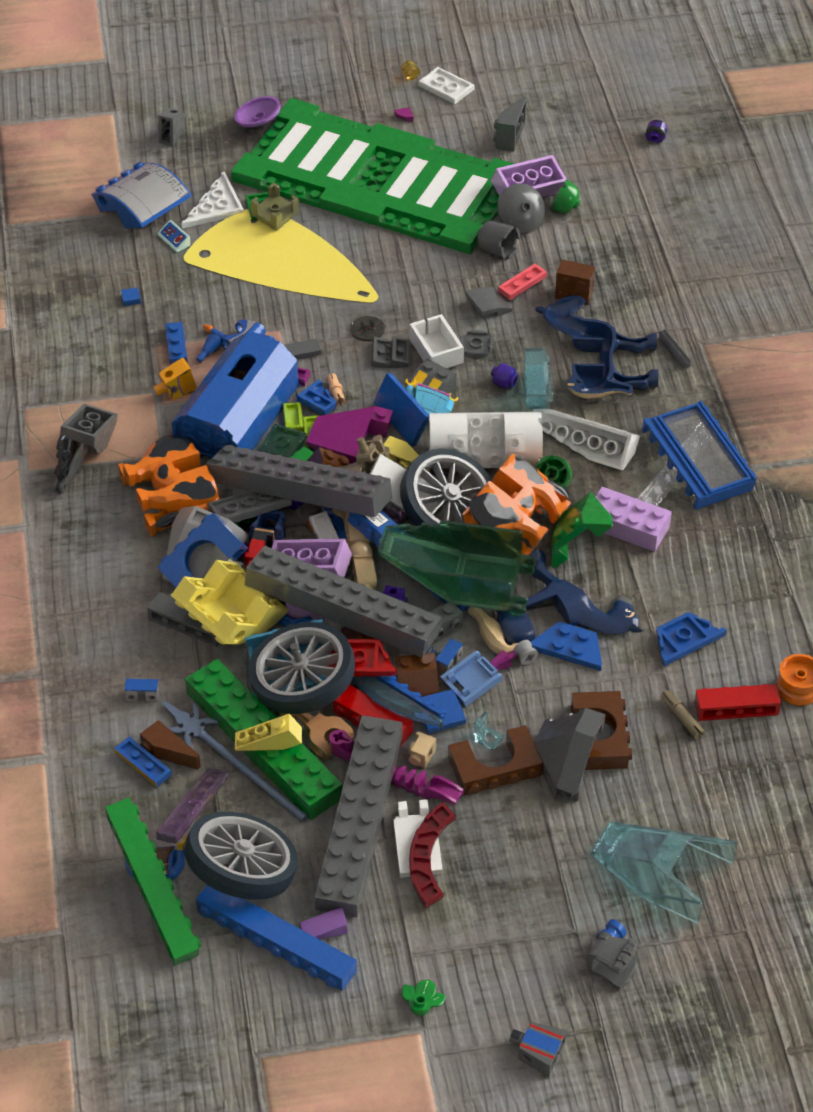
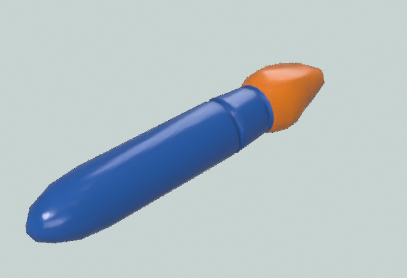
(210, 329)

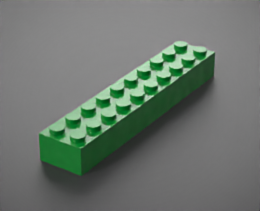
(291, 769)

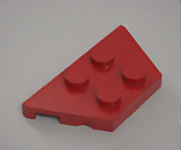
(369, 658)

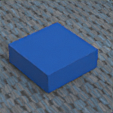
(130, 296)

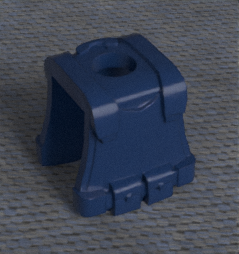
(261, 522)

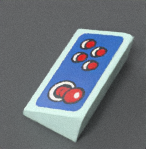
(174, 236)

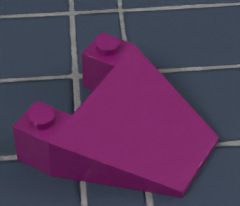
(342, 429)

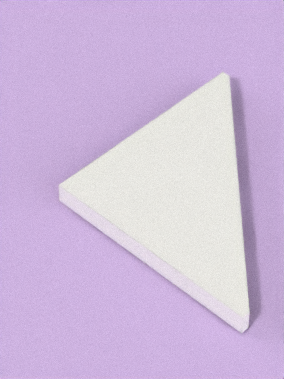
(215, 205)

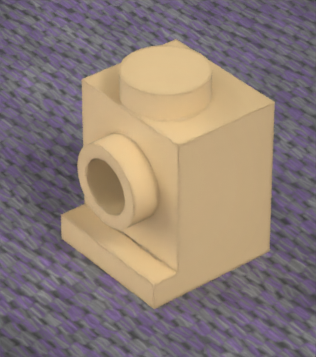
(422, 750)

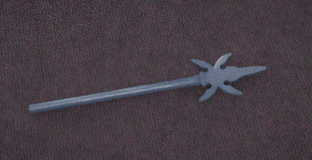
(193, 726)

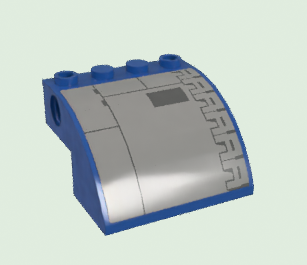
(141, 194)

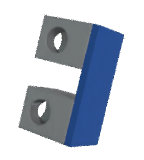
(451, 653)
(150, 686)

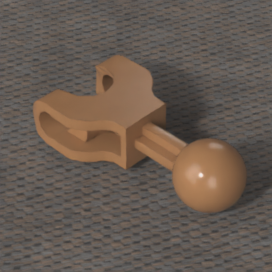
(318, 731)

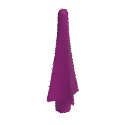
(503, 660)

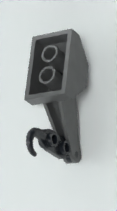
(88, 432)

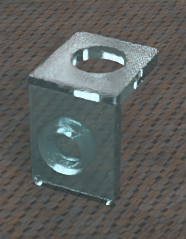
(481, 730)

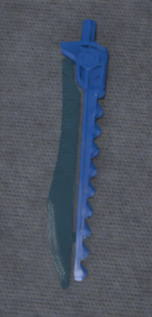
(389, 693)

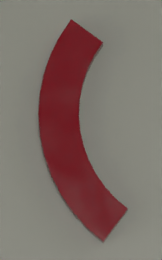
(421, 851)

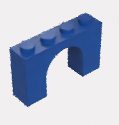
(210, 531)

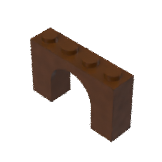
(613, 751)
(476, 777)

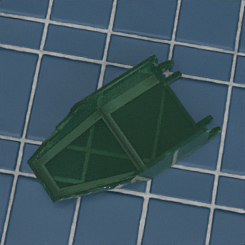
(461, 562)

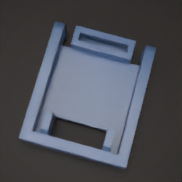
(473, 677)

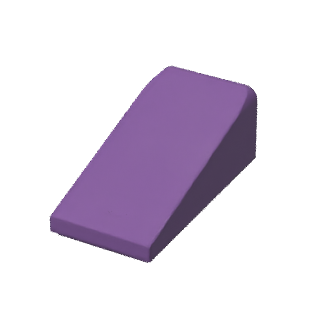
(326, 924)

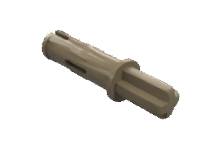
(677, 708)

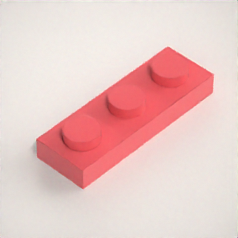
(522, 281)

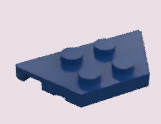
(685, 636)
(570, 644)

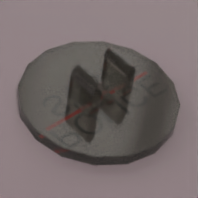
(366, 328)

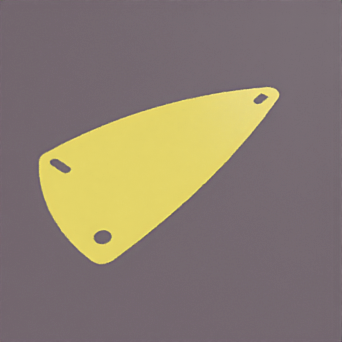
(280, 259)

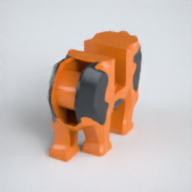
(176, 477)
(513, 497)

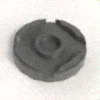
(477, 344)

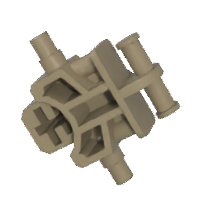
(368, 454)

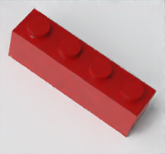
(737, 702)
(355, 703)

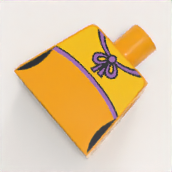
(176, 380)

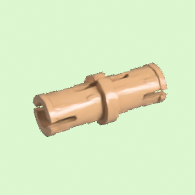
(335, 389)

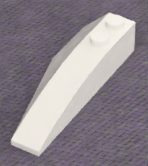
(590, 439)

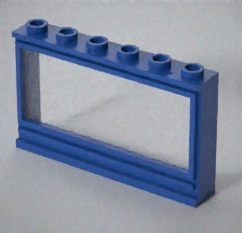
(700, 454)

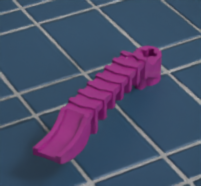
(437, 788)

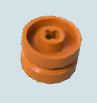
(796, 679)

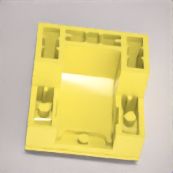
(228, 605)

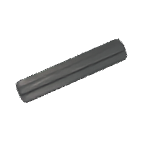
(674, 347)

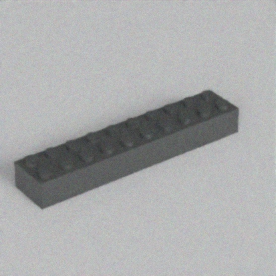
(301, 480)
(343, 601)
(359, 816)

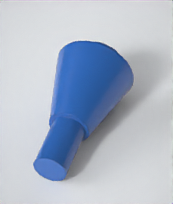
(211, 344)

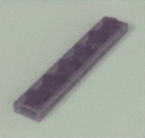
(191, 806)

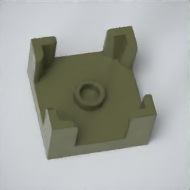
(274, 209)

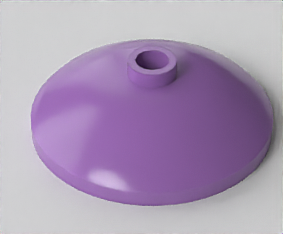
(257, 112)

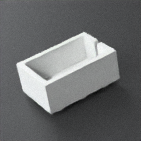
(439, 343)

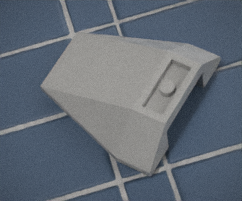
(205, 554)

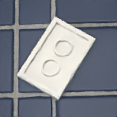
(446, 85)

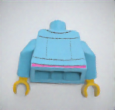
(431, 399)

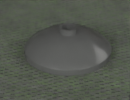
(512, 211)

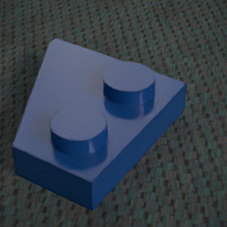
(317, 398)

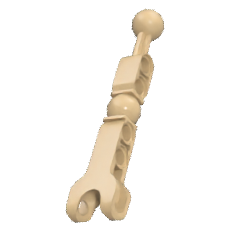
(361, 558)

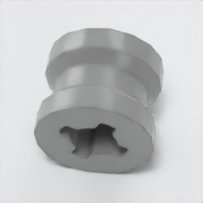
(525, 652)

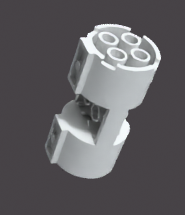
(488, 435)

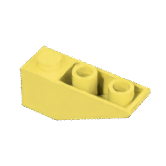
(401, 452)
(270, 735)

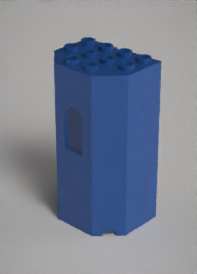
(238, 410)

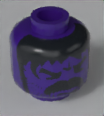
(656, 131)

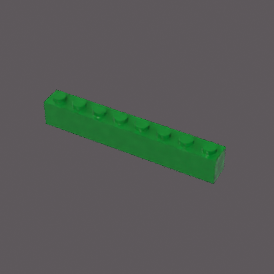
(152, 882)

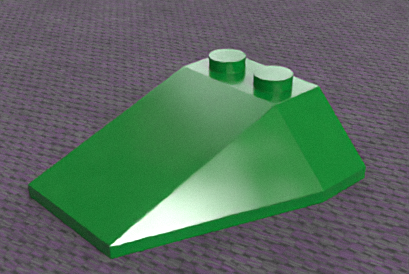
(583, 514)

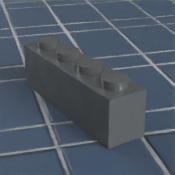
(167, 613)

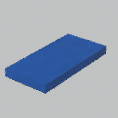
(407, 414)

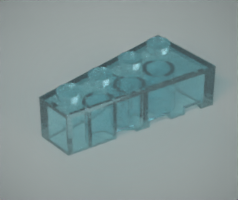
(536, 378)

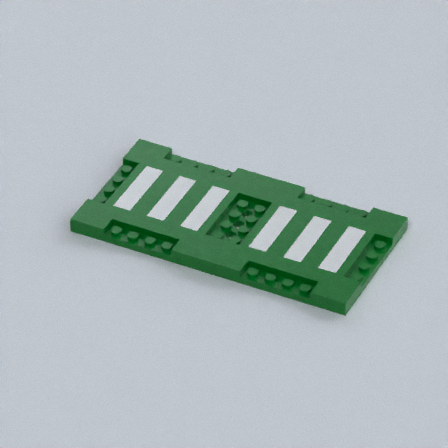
(334, 160)

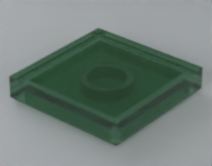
(283, 441)

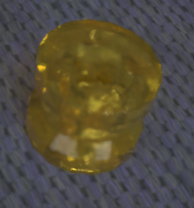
(410, 70)

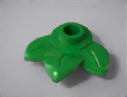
(422, 997)

